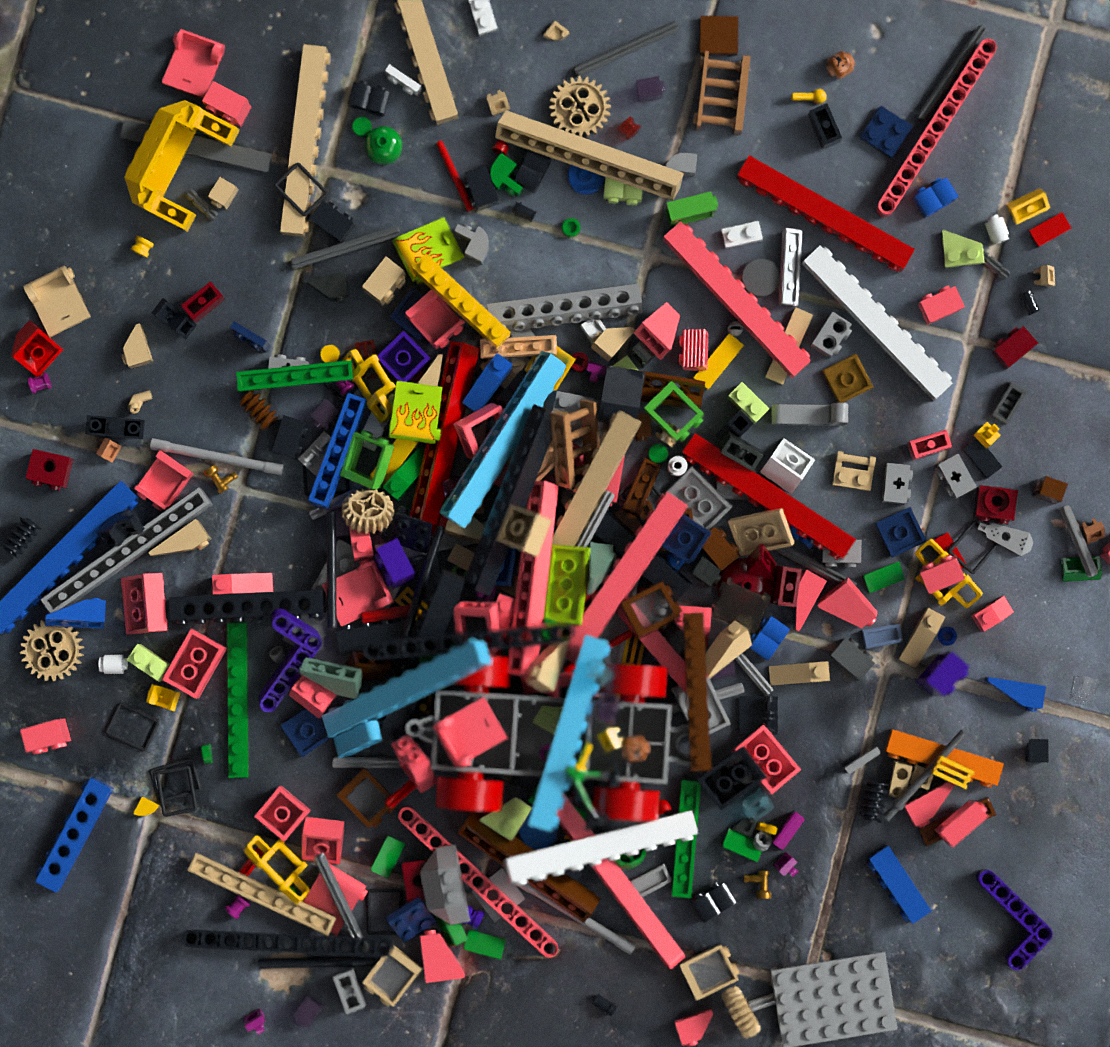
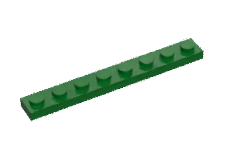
(237, 700)

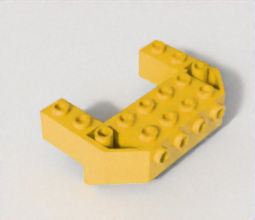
(162, 153)

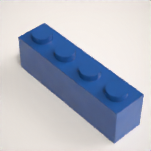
(899, 885)

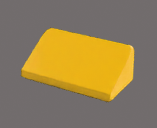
(1028, 206)

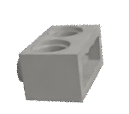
(827, 332)

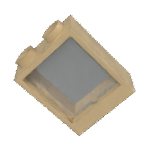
(711, 971)
(391, 977)

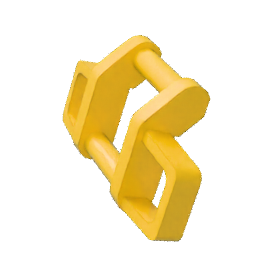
(378, 396)
(942, 599)
(293, 877)

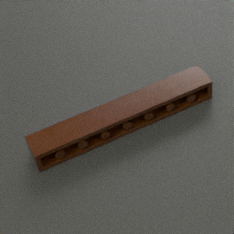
(696, 691)
(560, 888)

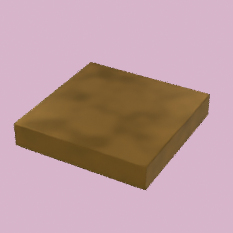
(847, 379)

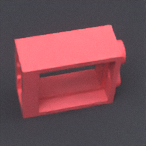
(464, 426)
(483, 609)
(414, 763)
(962, 822)

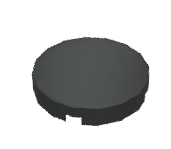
(761, 277)

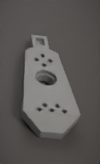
(1014, 537)

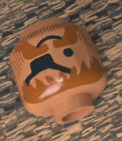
(840, 64)
(635, 748)

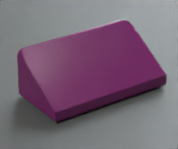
(788, 830)

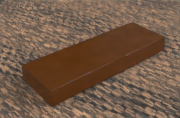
(641, 487)

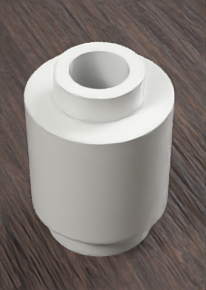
(997, 229)
(677, 472)
(113, 664)

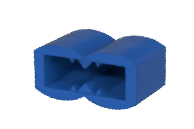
(935, 197)
(768, 638)

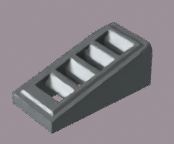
(1015, 387)

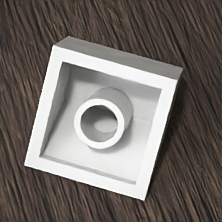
(787, 466)

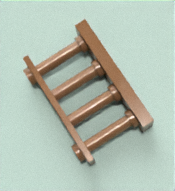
(739, 85)
(563, 437)

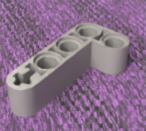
(810, 415)

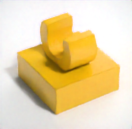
(987, 434)
(609, 739)

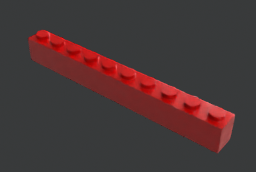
(825, 214)
(439, 456)
(769, 497)

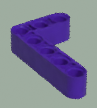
(290, 661)
(1018, 914)

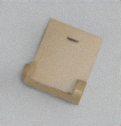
(57, 298)

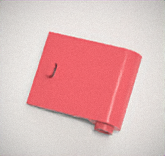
(194, 62)
(360, 592)
(469, 732)
(321, 898)

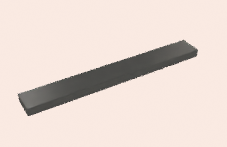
(208, 149)

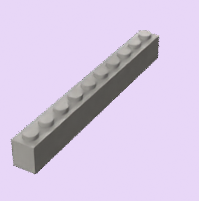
(130, 550)

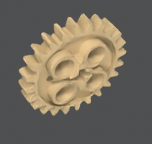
(565, 115)
(35, 656)

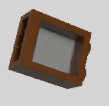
(651, 610)
(367, 798)

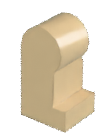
(899, 778)

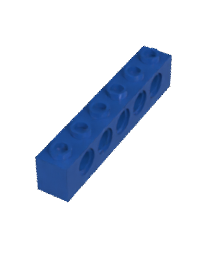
(334, 458)
(45, 875)

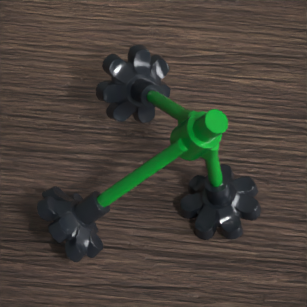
(582, 791)

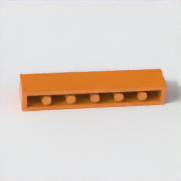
(925, 751)

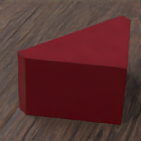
(761, 563)

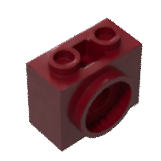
(56, 478)
(986, 510)
(410, 870)

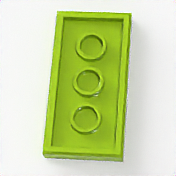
(567, 583)

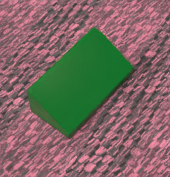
(1073, 569)
(883, 577)
(741, 844)
(387, 856)
(453, 933)
(484, 944)

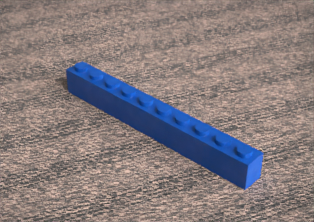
(63, 557)

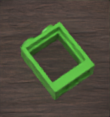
(691, 209)
(660, 398)
(350, 463)

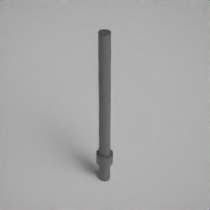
(899, 803)

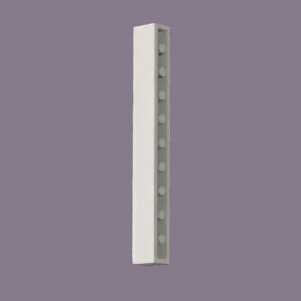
(877, 322)
(599, 847)

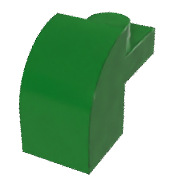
(500, 173)

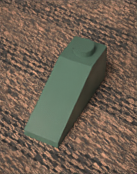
(599, 564)
(335, 677)

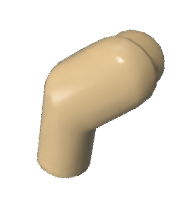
(137, 400)

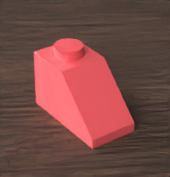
(992, 614)
(693, 1026)

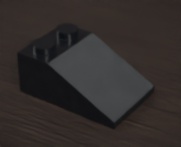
(621, 393)
(731, 777)

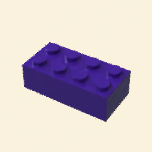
(943, 674)

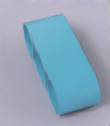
(357, 739)

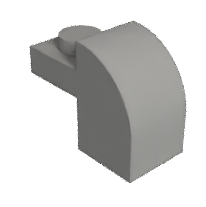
(684, 163)
(479, 243)

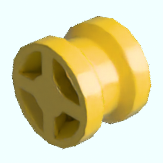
(141, 246)

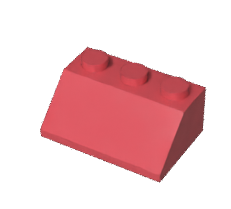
(144, 603)
(771, 759)

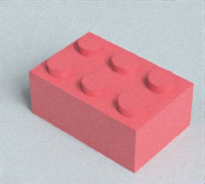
(194, 663)

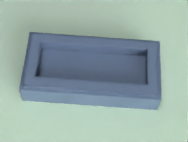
(882, 636)

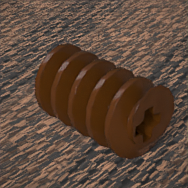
(258, 409)

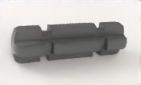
(202, 205)
(995, 266)

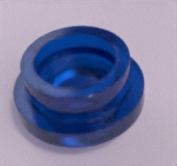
(953, 636)

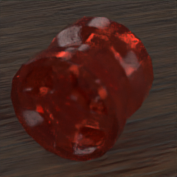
(629, 128)

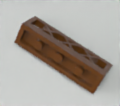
(650, 391)

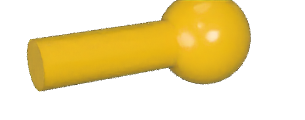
(817, 96)
(580, 765)

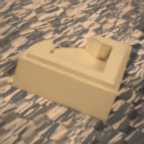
(556, 32)

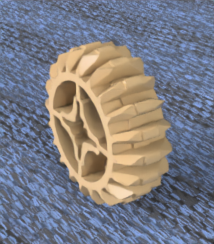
(367, 510)
(741, 1012)

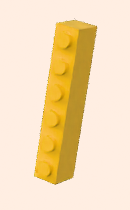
(461, 301)

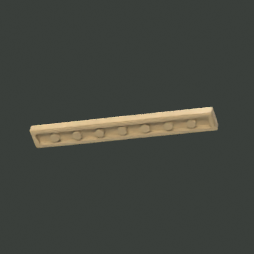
(261, 894)

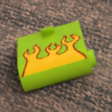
(428, 241)
(415, 414)

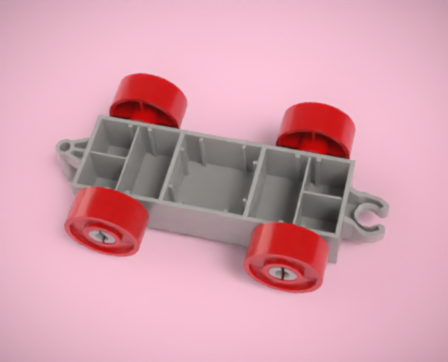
(524, 740)

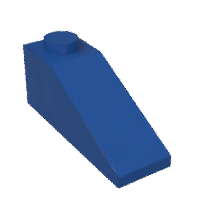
(488, 383)
(80, 615)
(1024, 694)

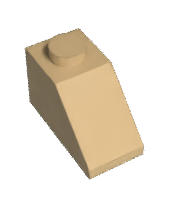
(610, 341)
(137, 349)

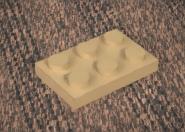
(761, 528)

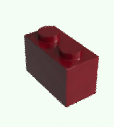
(203, 302)
(1014, 347)
(786, 586)

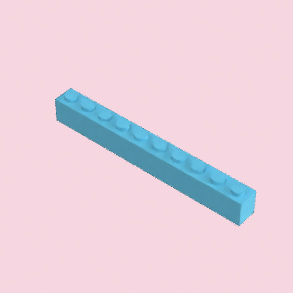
(502, 439)
(408, 688)
(567, 737)

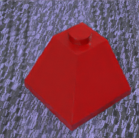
(34, 349)

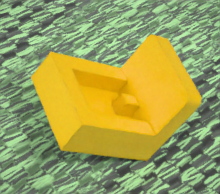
(163, 697)

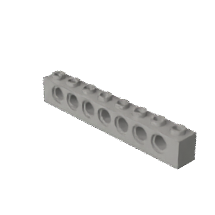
(573, 303)

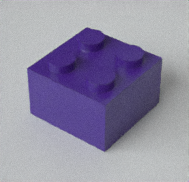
(403, 358)
(394, 564)

